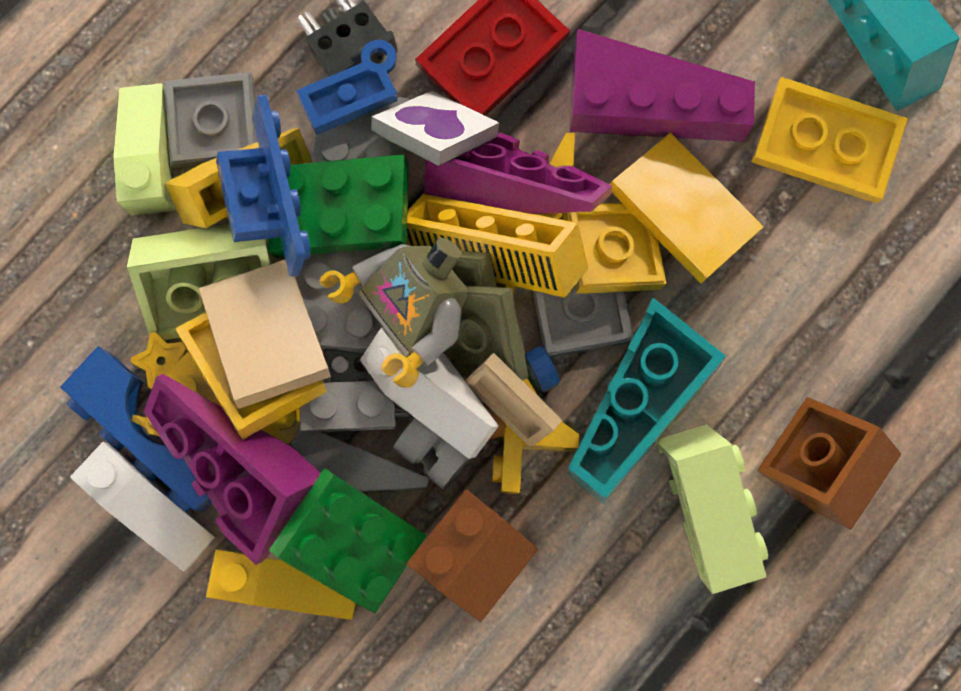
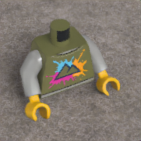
(412, 299)

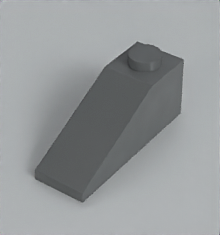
(355, 466)

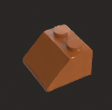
(830, 461)
(472, 556)

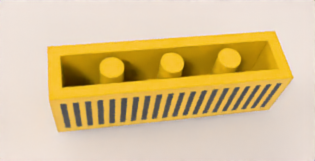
(524, 247)

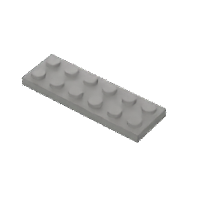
(348, 324)

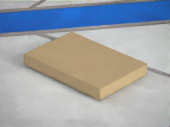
(263, 334)

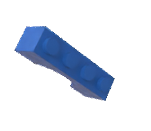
(110, 394)

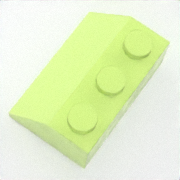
(176, 264)

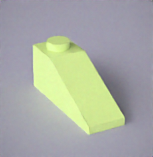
(142, 151)

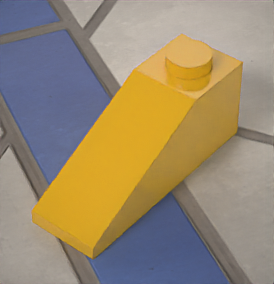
(199, 191)
(273, 586)

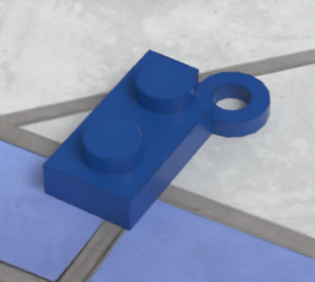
(351, 91)

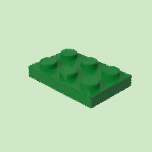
(351, 204)
(347, 542)

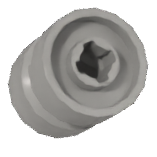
(439, 458)

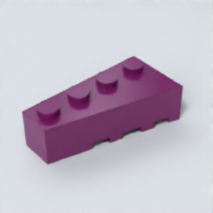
(653, 94)

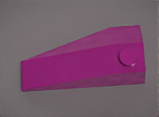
(513, 180)
(248, 480)

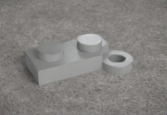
(348, 408)

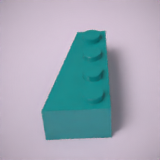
(902, 44)
(647, 394)

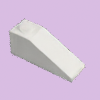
(437, 399)
(142, 506)

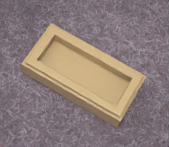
(512, 400)

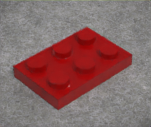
(491, 51)

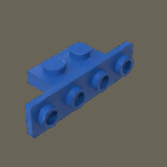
(259, 192)

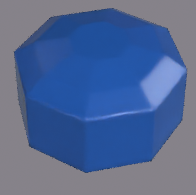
(541, 370)

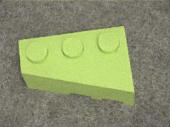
(715, 507)

